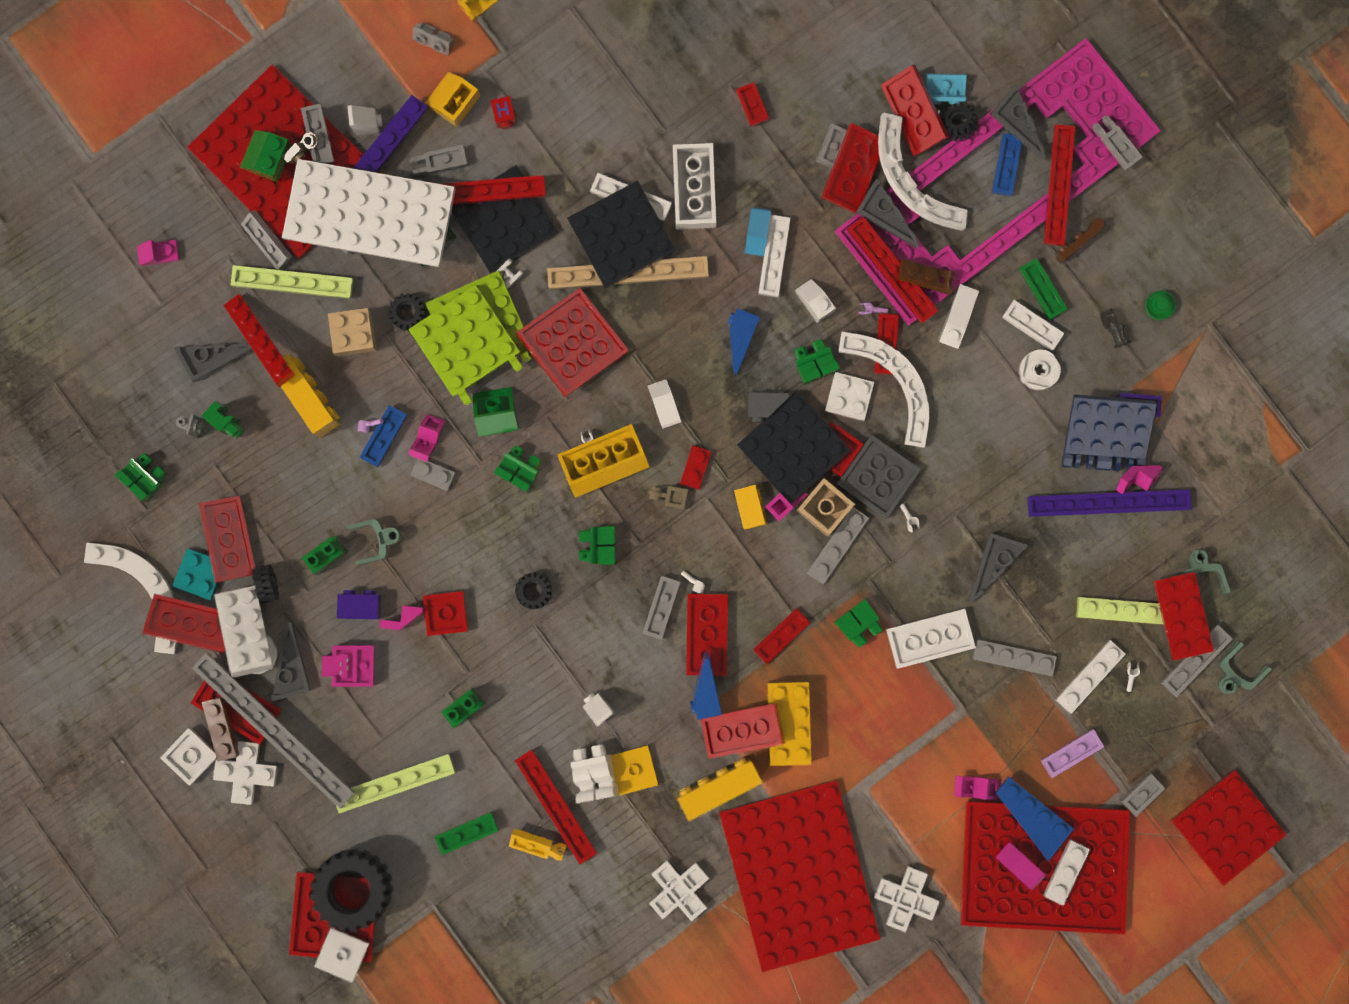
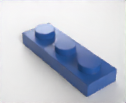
(1006, 165)
(383, 436)

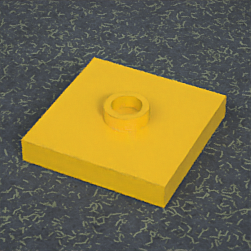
(634, 770)

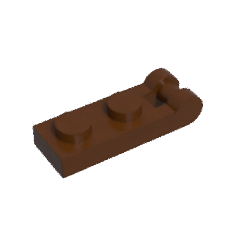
(1079, 240)
(926, 276)

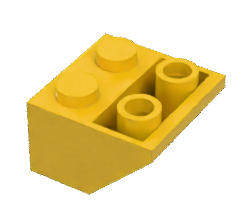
(453, 98)

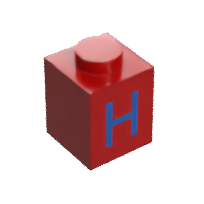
(503, 112)

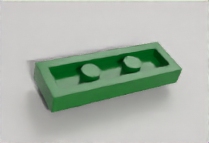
(1042, 289)
(466, 833)

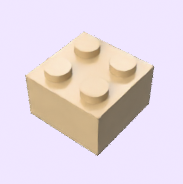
(352, 332)
(825, 507)

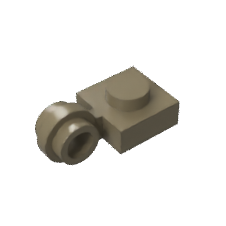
(299, 150)
(674, 496)

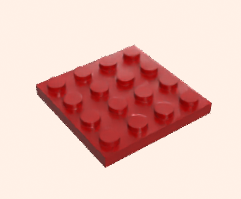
(572, 342)
(1228, 827)
(308, 930)

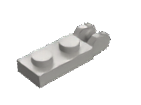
(1117, 143)
(440, 160)

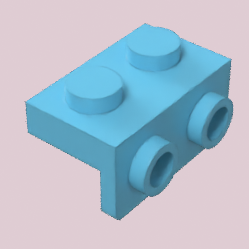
(946, 87)

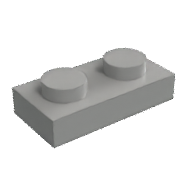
(831, 145)
(433, 474)
(1142, 794)

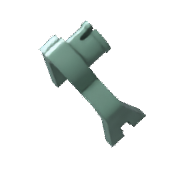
(383, 536)
(1203, 566)
(1231, 677)

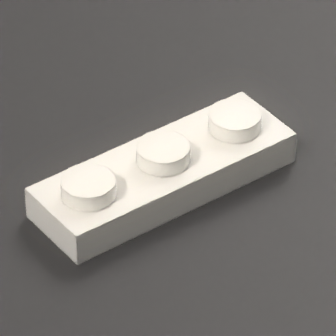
(1032, 325)
(1066, 872)

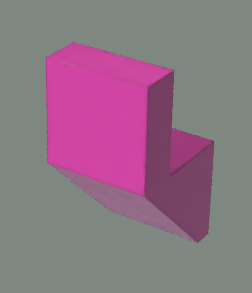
(427, 437)
(1140, 475)
(781, 507)
(408, 615)
(976, 787)
(1020, 866)

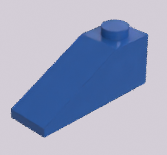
(741, 332)
(705, 695)

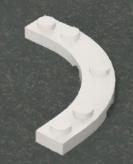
(904, 185)
(904, 373)
(139, 568)

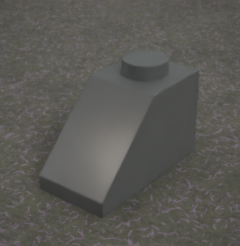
(764, 405)

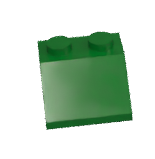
(266, 154)
(494, 411)

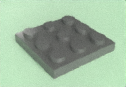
(878, 477)

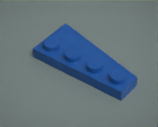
(1036, 819)

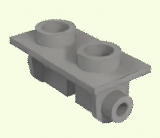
(425, 35)
(193, 425)

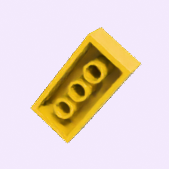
(309, 400)
(795, 720)
(718, 789)

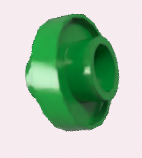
(1159, 305)

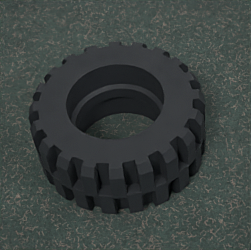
(324, 896)

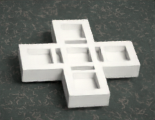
(245, 773)
(679, 890)
(906, 899)

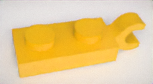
(536, 845)

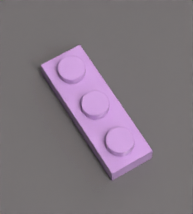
(1072, 753)

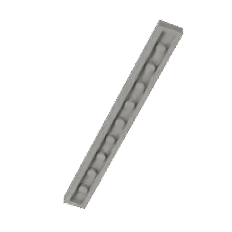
(273, 730)

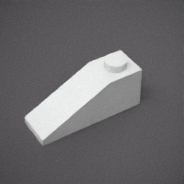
(958, 316)

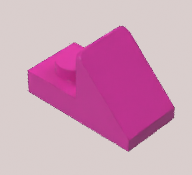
(158, 252)

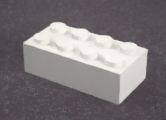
(694, 186)
(243, 631)

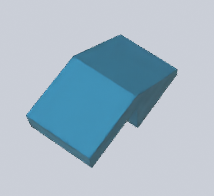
(757, 231)

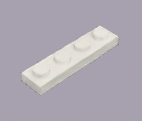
(605, 186)
(774, 256)
(1090, 676)

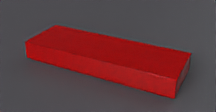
(887, 332)
(781, 636)

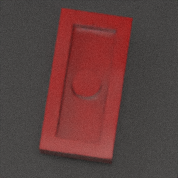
(752, 104)
(695, 467)

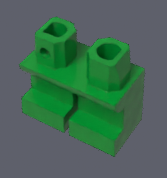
(822, 357)
(220, 421)
(511, 464)
(140, 479)
(598, 536)
(324, 554)
(866, 617)
(463, 708)

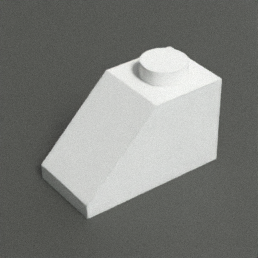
(364, 120)
(815, 300)
(597, 708)

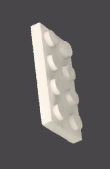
(930, 638)

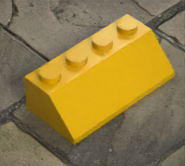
(603, 460)

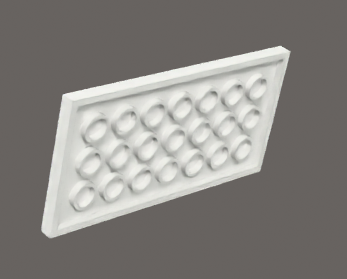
(368, 213)

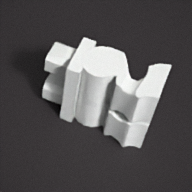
(591, 771)

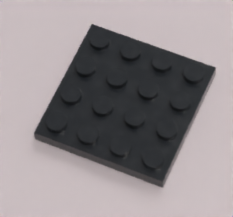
(504, 227)
(621, 234)
(794, 448)

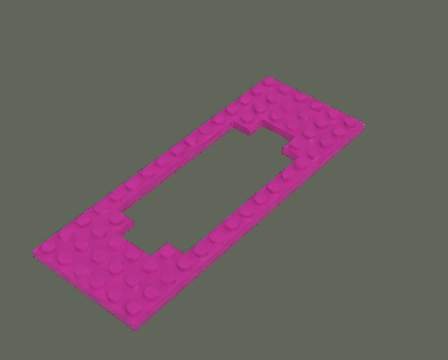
(1087, 92)

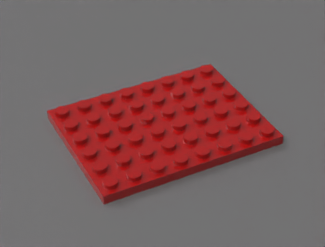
(273, 107)
(799, 875)
(1000, 900)

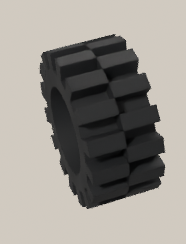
(956, 113)
(398, 303)
(265, 583)
(546, 591)

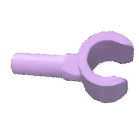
(869, 308)
(364, 426)

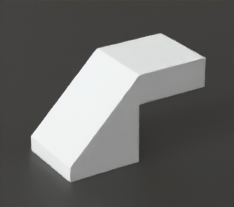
(664, 404)

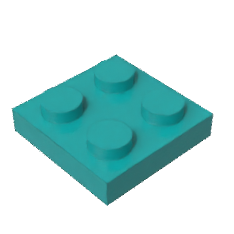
(196, 575)

